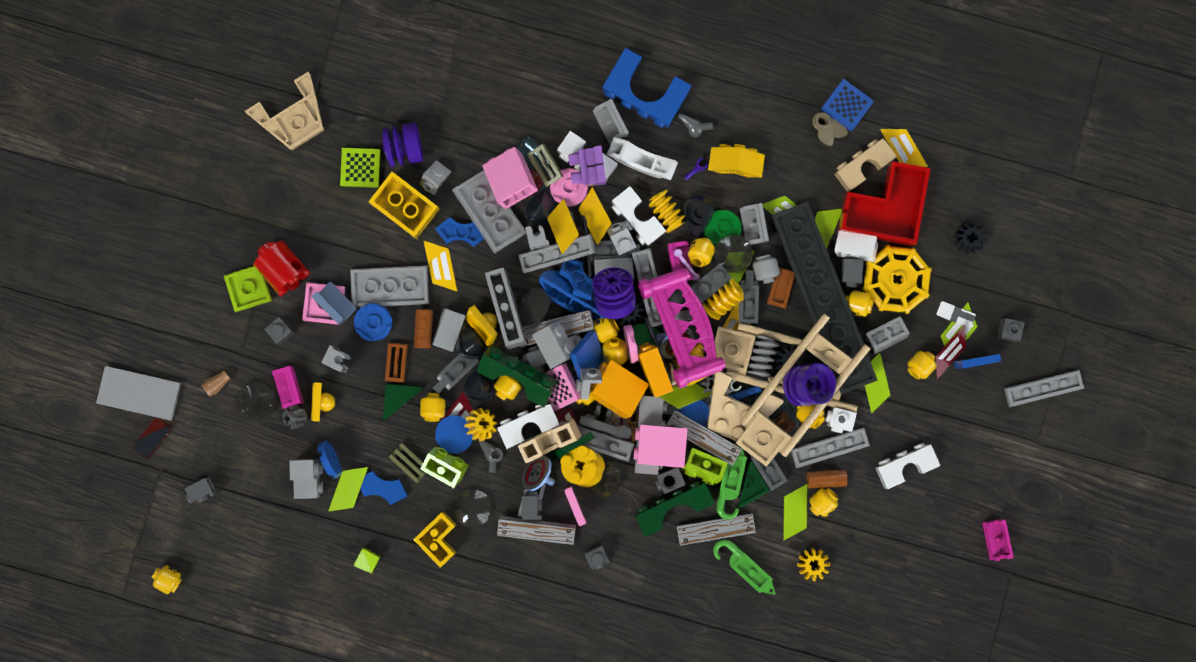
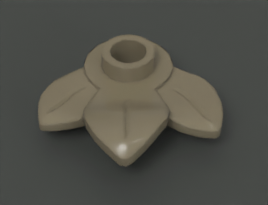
(830, 129)

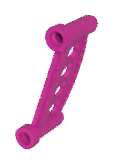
(690, 366)

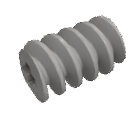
(762, 356)

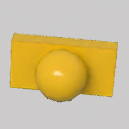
(482, 324)
(323, 402)

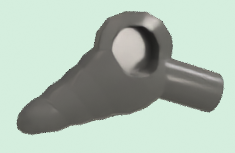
(694, 125)
(492, 454)

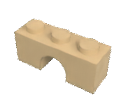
(877, 154)
(549, 440)

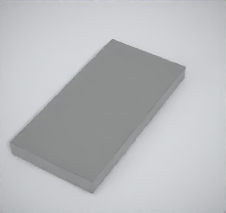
(494, 222)
(390, 286)
(138, 393)

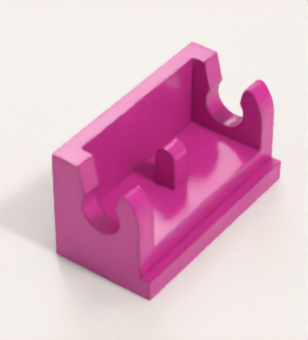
(675, 262)
(287, 386)
(997, 539)

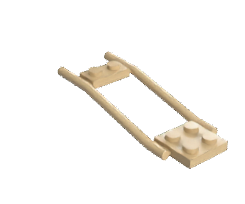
(736, 350)
(765, 438)

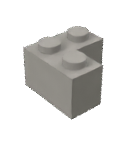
(555, 344)
(306, 478)

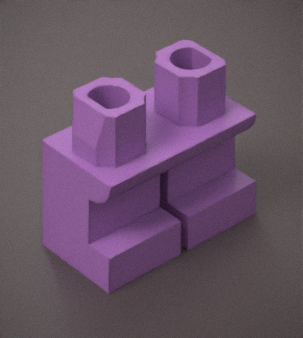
(591, 166)

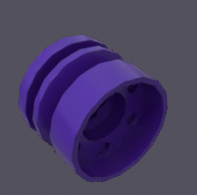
(402, 144)
(614, 293)
(809, 385)

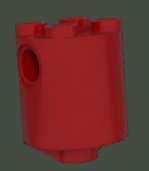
(280, 267)

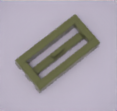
(551, 161)
(403, 467)

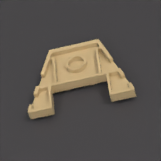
(297, 122)
(727, 412)

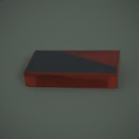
(152, 438)

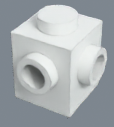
(840, 420)

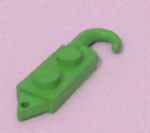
(731, 485)
(746, 567)

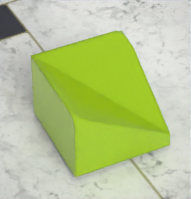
(367, 560)

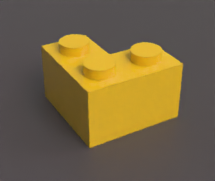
(736, 160)
(432, 539)

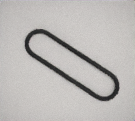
(586, 233)

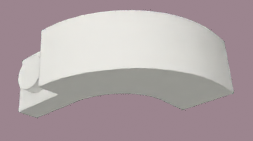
(641, 160)

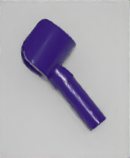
(697, 168)

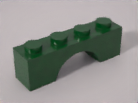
(537, 384)
(696, 497)

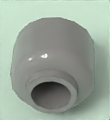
(766, 269)

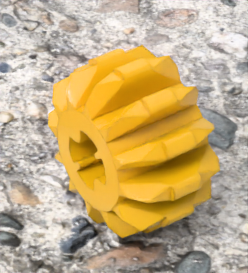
(480, 431)
(819, 560)

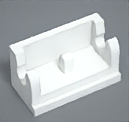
(856, 246)

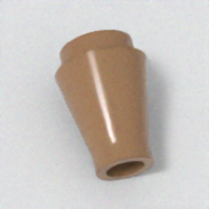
(215, 383)

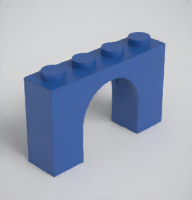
(660, 111)

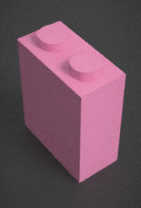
(509, 177)
(660, 446)

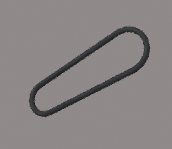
(656, 344)

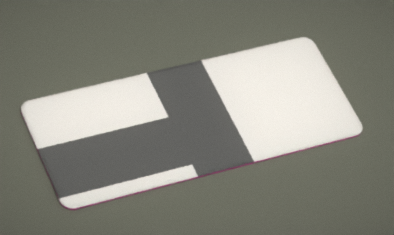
(956, 314)

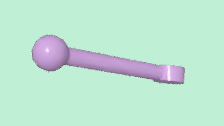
(678, 253)

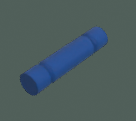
(745, 393)

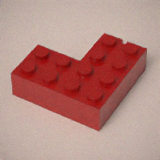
(894, 216)

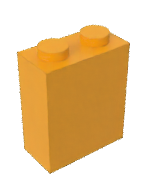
(654, 370)
(619, 389)

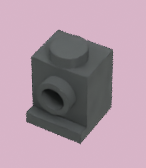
(534, 357)
(200, 490)
(531, 506)
(597, 557)

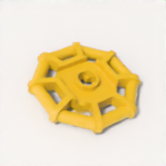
(896, 290)

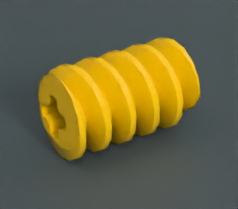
(666, 211)
(724, 301)

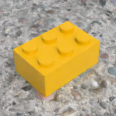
(404, 205)

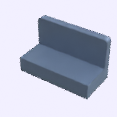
(334, 303)

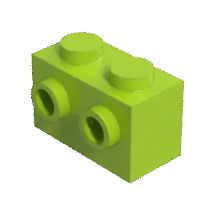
(444, 466)
(704, 466)

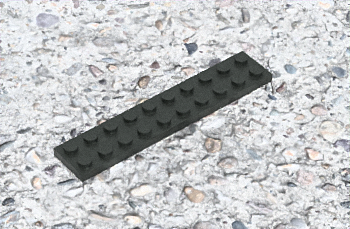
(822, 288)

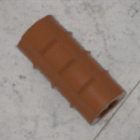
(423, 329)
(826, 479)

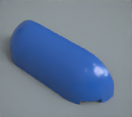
(561, 292)

